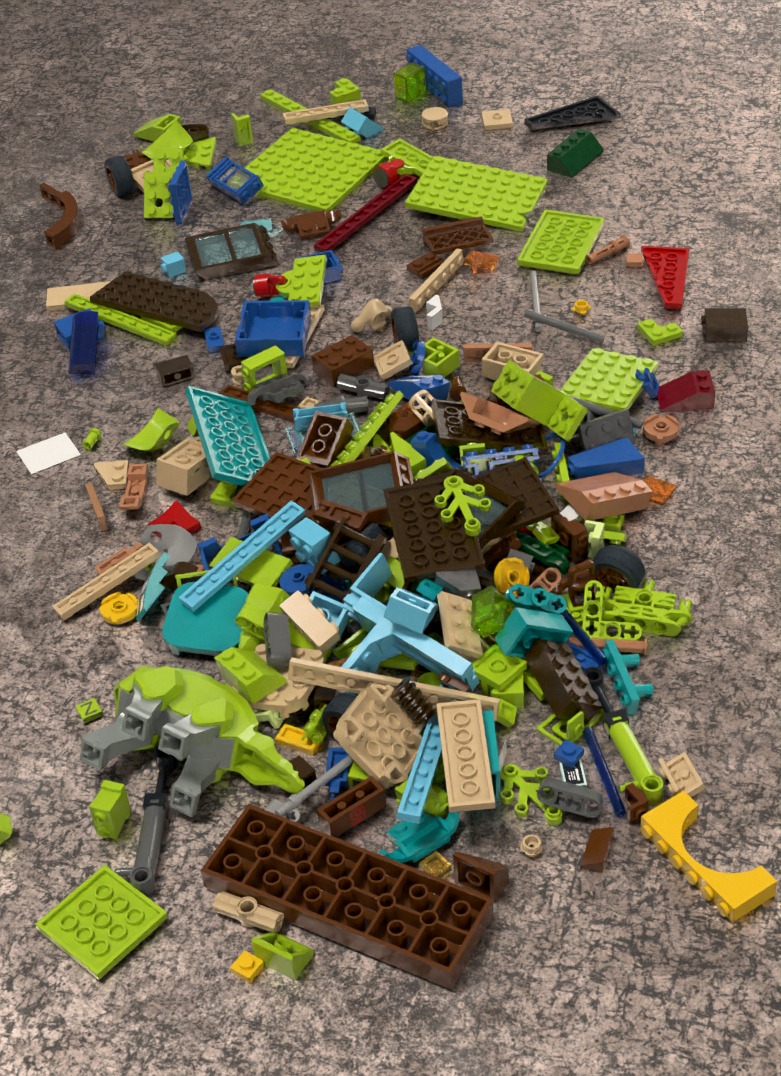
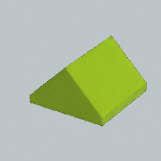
(282, 953)

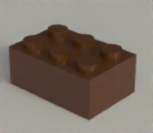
(344, 357)

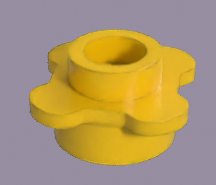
(581, 307)

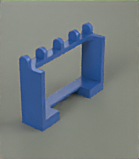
(211, 547)

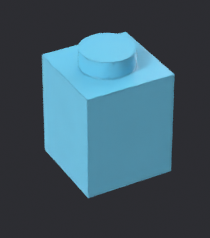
(173, 264)

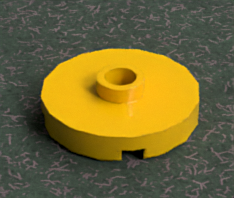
(510, 572)
(118, 608)

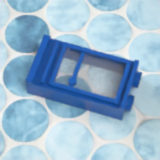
(234, 180)

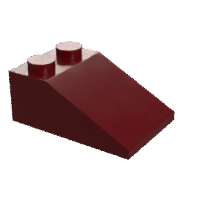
(687, 393)

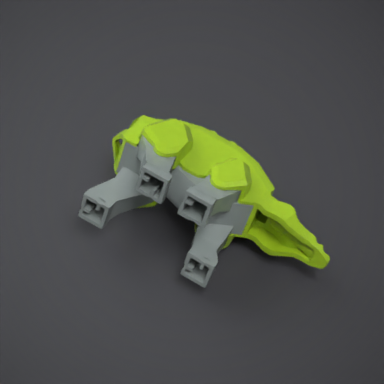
(191, 720)

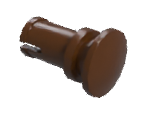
(457, 388)

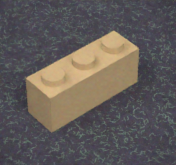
(310, 621)

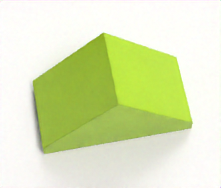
(512, 693)

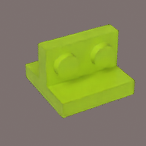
(497, 670)

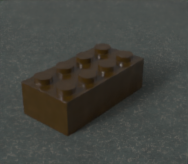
(562, 680)

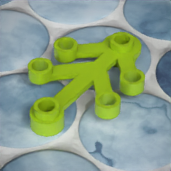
(455, 486)
(512, 774)

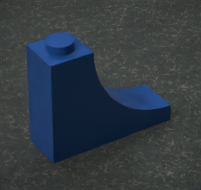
(428, 447)

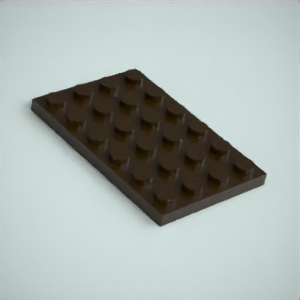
(456, 429)
(423, 539)

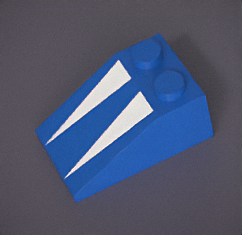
(410, 385)

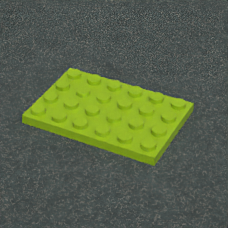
(561, 242)
(608, 379)

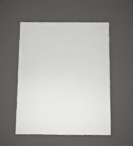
(48, 453)

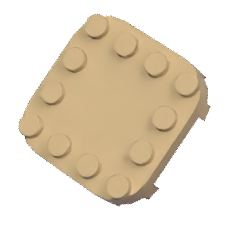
(293, 694)
(380, 735)

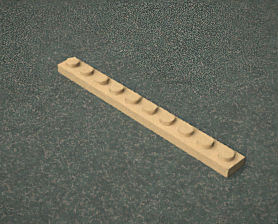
(357, 681)

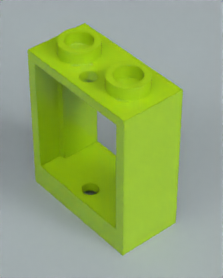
(249, 366)

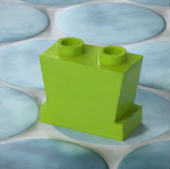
(110, 809)

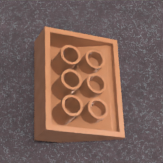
(605, 495)

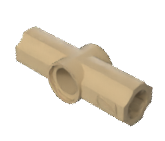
(248, 912)

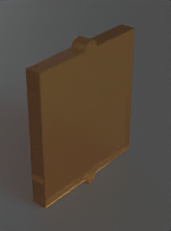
(661, 489)

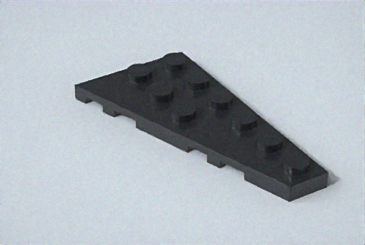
(580, 112)

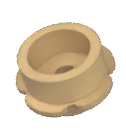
(531, 841)

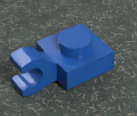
(651, 384)

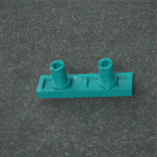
(616, 668)

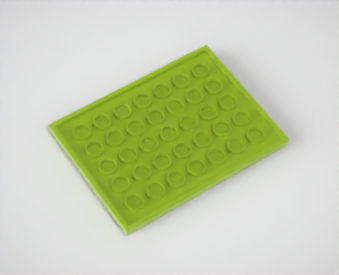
(476, 190)

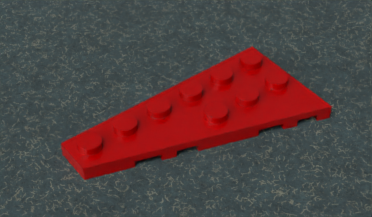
(668, 272)

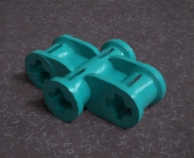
(531, 598)

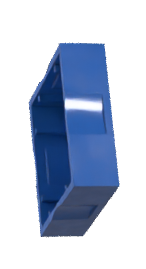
(273, 324)

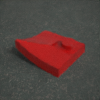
(177, 516)

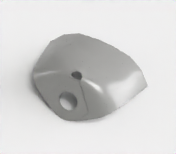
(177, 540)

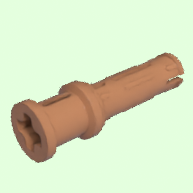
(612, 248)

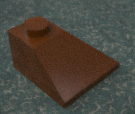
(480, 875)

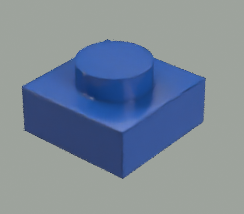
(568, 753)

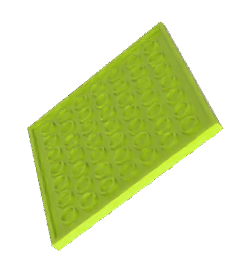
(313, 169)

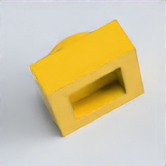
(247, 966)

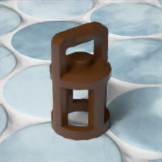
(578, 578)

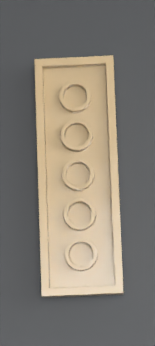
(465, 756)

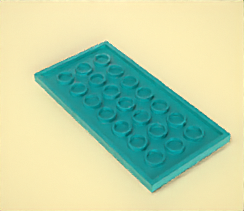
(228, 435)

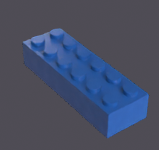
(439, 78)

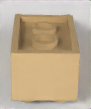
(183, 467)

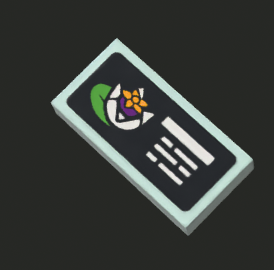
(573, 775)

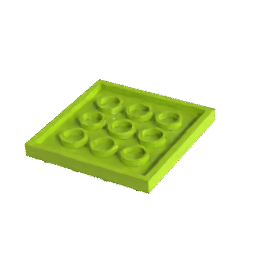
(101, 921)

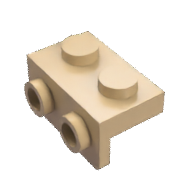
(681, 775)

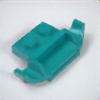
(417, 840)

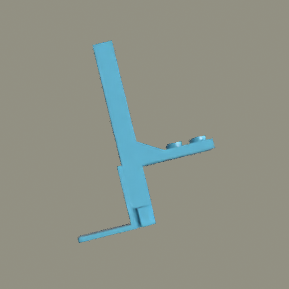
(394, 638)

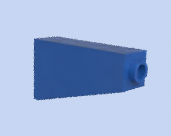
(616, 456)

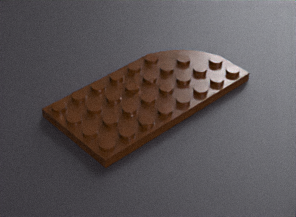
(276, 485)

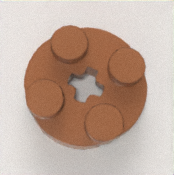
(661, 428)

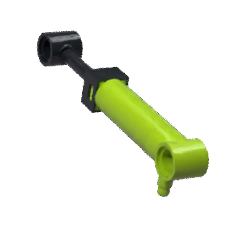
(617, 728)

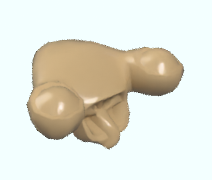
(374, 315)

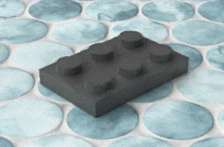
(606, 430)

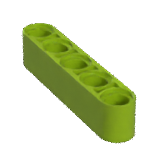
(252, 620)

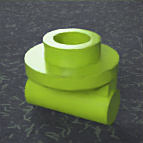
(382, 595)

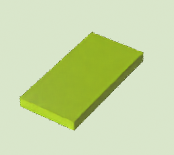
(263, 570)

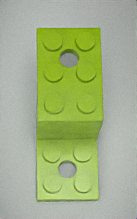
(157, 182)
(539, 400)

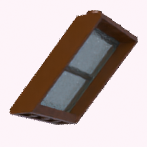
(360, 484)

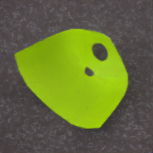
(173, 137)
(155, 433)

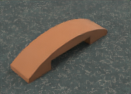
(135, 488)

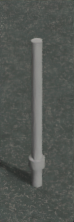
(535, 295)
(295, 800)

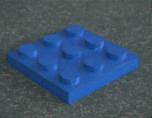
(180, 192)

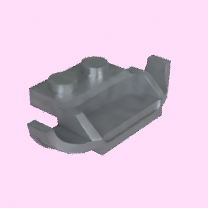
(277, 388)

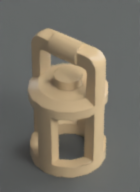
(427, 419)

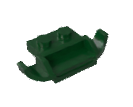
(550, 555)

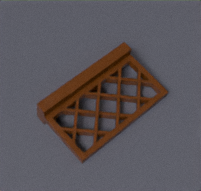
(456, 230)

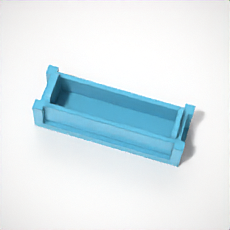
(304, 416)

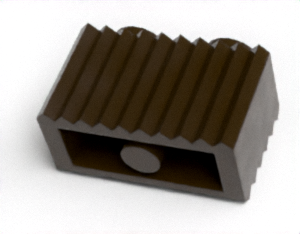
(174, 370)

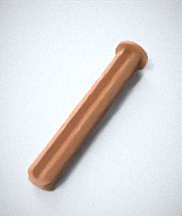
(631, 646)

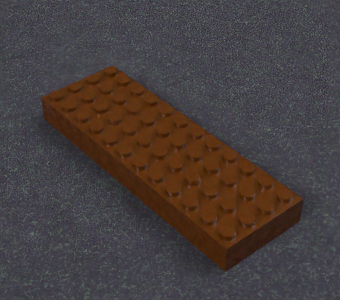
(351, 895)

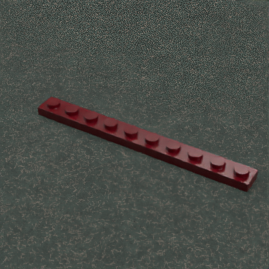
(365, 213)

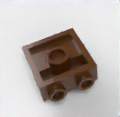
(572, 537)

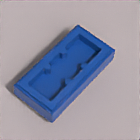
(214, 339)

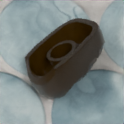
(197, 131)

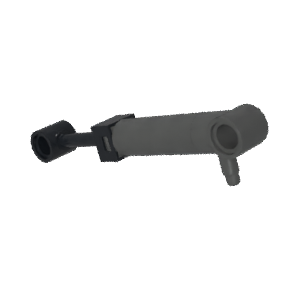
(156, 810)

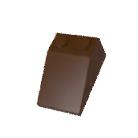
(325, 438)

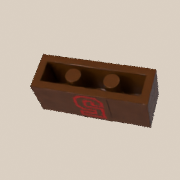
(351, 807)

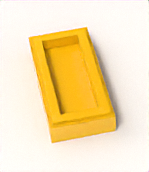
(291, 737)

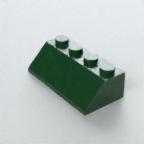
(574, 153)

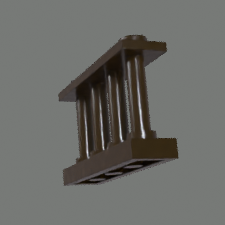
(375, 546)

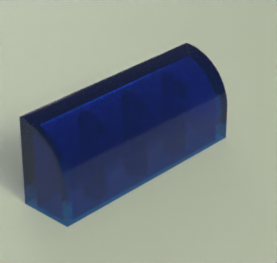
(84, 343)

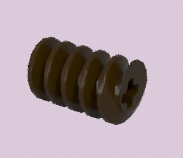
(413, 701)

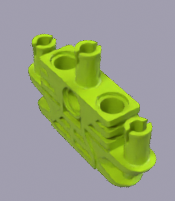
(647, 608)

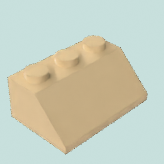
(501, 353)

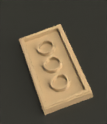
(57, 295)

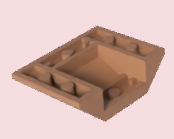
(495, 415)

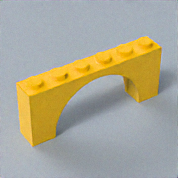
(730, 892)

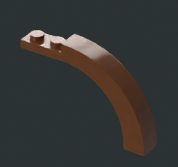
(69, 222)

